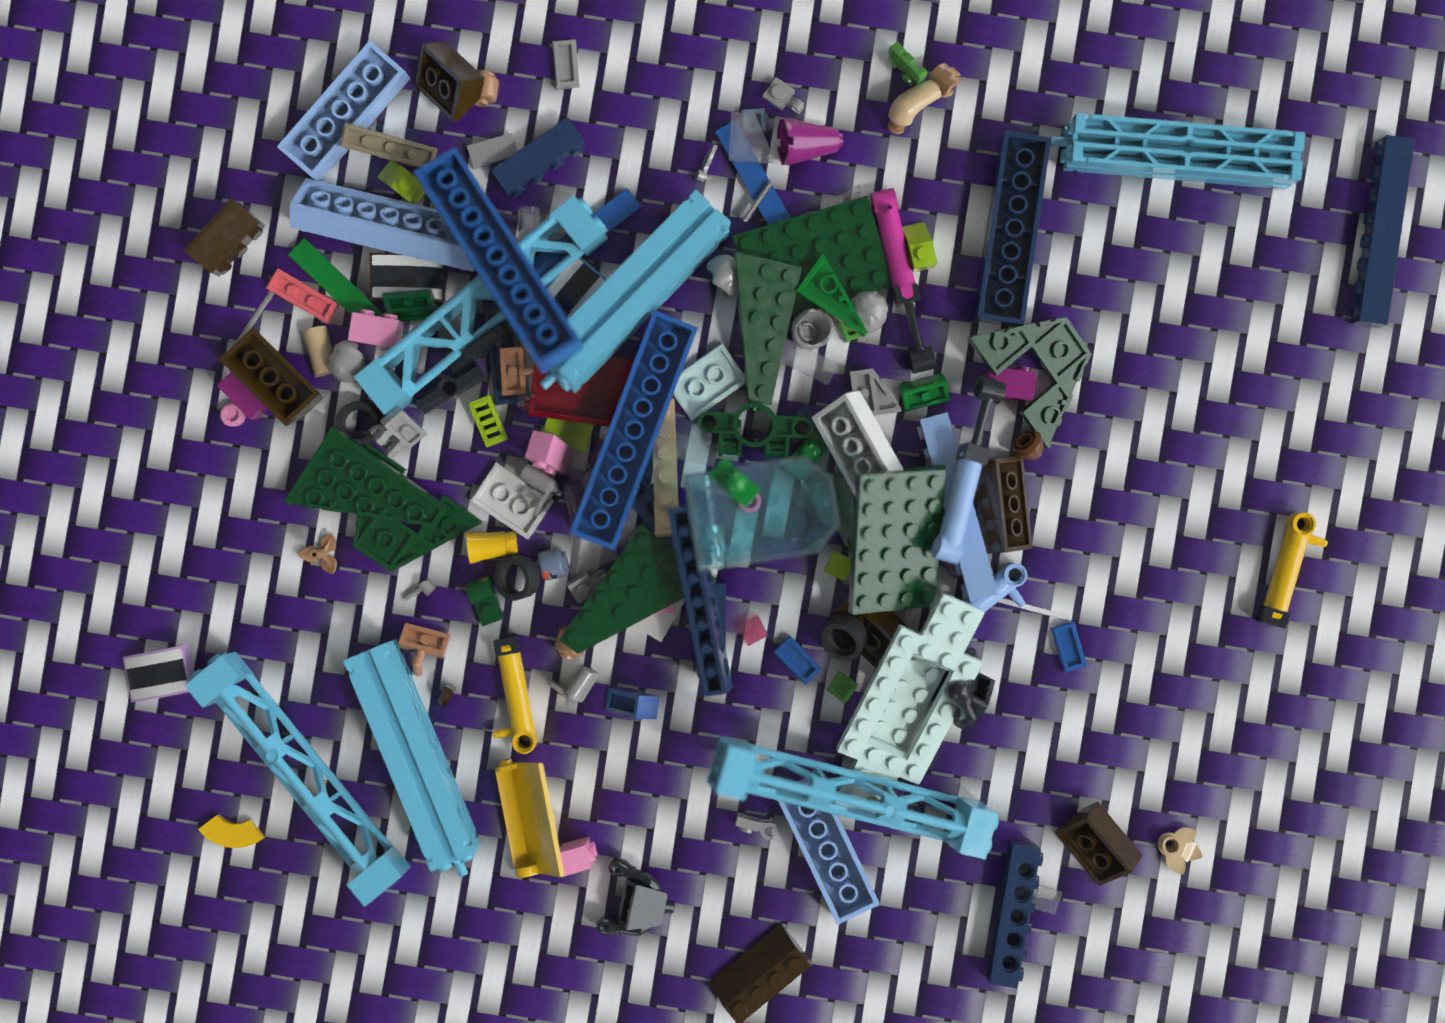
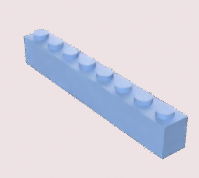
(974, 561)

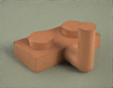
(514, 371)
(423, 642)

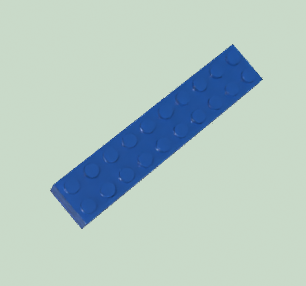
(499, 260)
(633, 430)

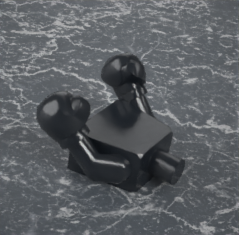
(970, 699)
(641, 903)

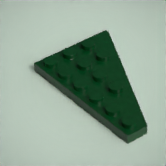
(357, 482)
(634, 588)

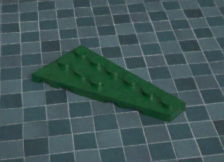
(765, 311)

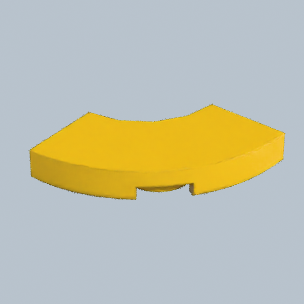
(231, 834)

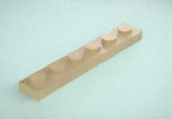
(665, 472)

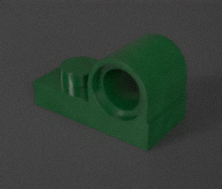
(484, 597)

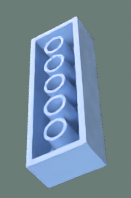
(352, 98)
(831, 860)

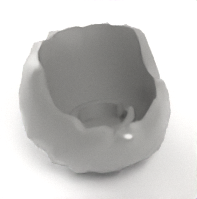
(723, 272)
(871, 310)
(811, 329)
(345, 361)

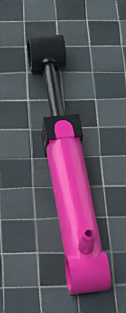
(902, 278)

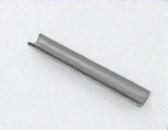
(757, 201)

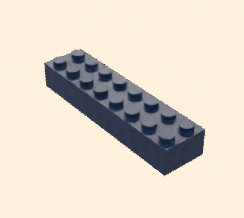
(1012, 229)

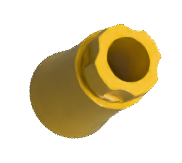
(490, 545)

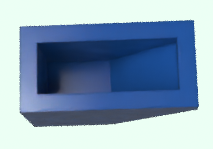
(632, 703)

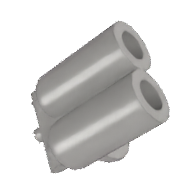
(543, 483)
(578, 687)

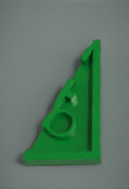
(827, 293)

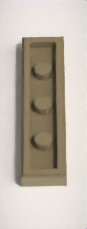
(386, 146)

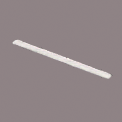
(1036, 609)

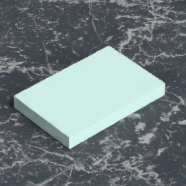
(708, 382)

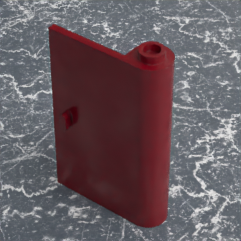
(591, 404)

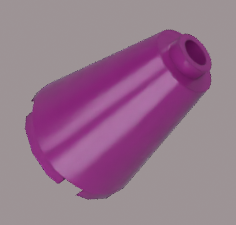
(805, 141)

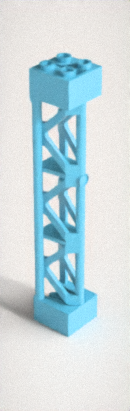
(379, 377)
(218, 686)
(738, 773)

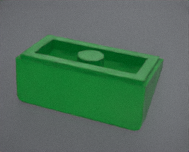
(924, 392)

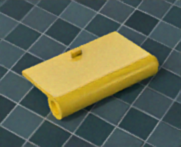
(529, 819)

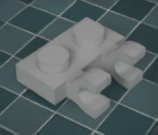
(402, 426)

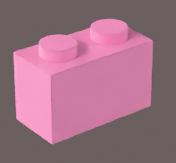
(375, 330)
(548, 453)
(578, 855)

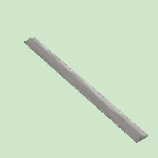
(257, 314)

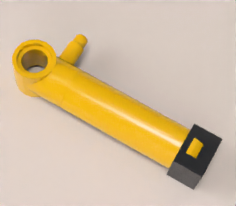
(1287, 569)
(516, 694)

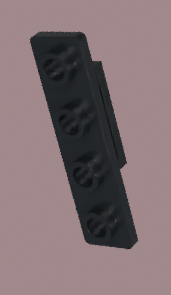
(479, 349)

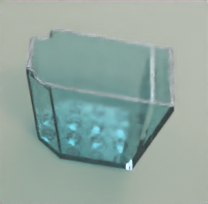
(793, 519)

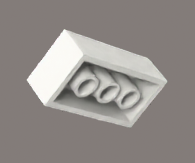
(855, 438)

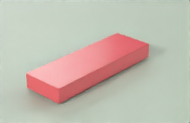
(302, 296)

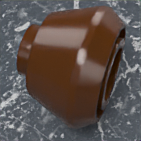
(1028, 445)

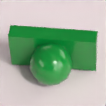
(812, 448)
(734, 482)

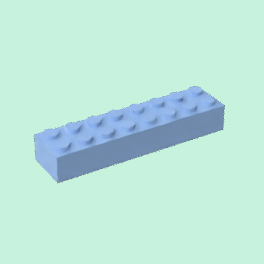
(375, 223)

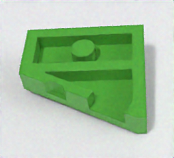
(905, 62)

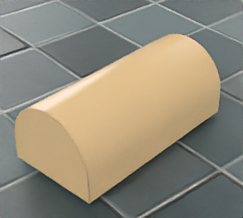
(318, 349)

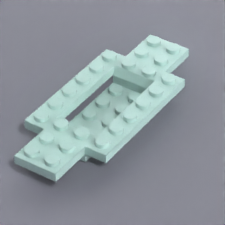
(902, 693)

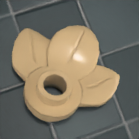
(1182, 848)

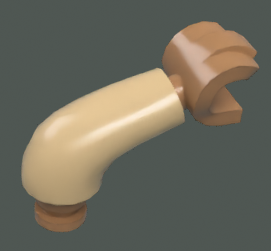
(913, 100)

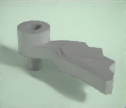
(702, 175)

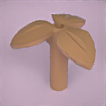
(312, 554)

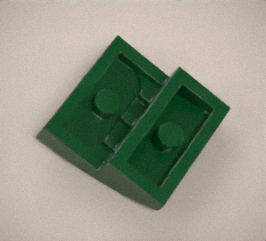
(411, 304)

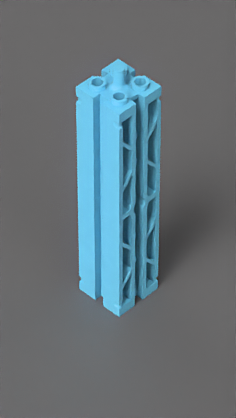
(1181, 151)
(640, 288)
(414, 757)

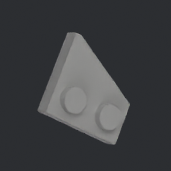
(873, 391)

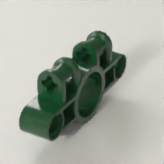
(728, 423)

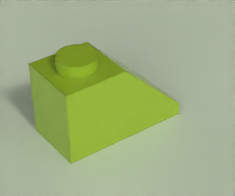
(402, 182)
(920, 247)

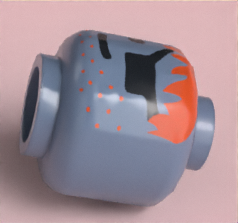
(552, 563)

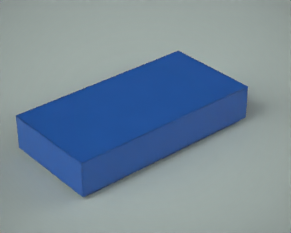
(1068, 646)
(797, 660)

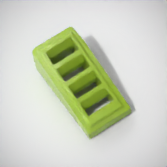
(496, 418)

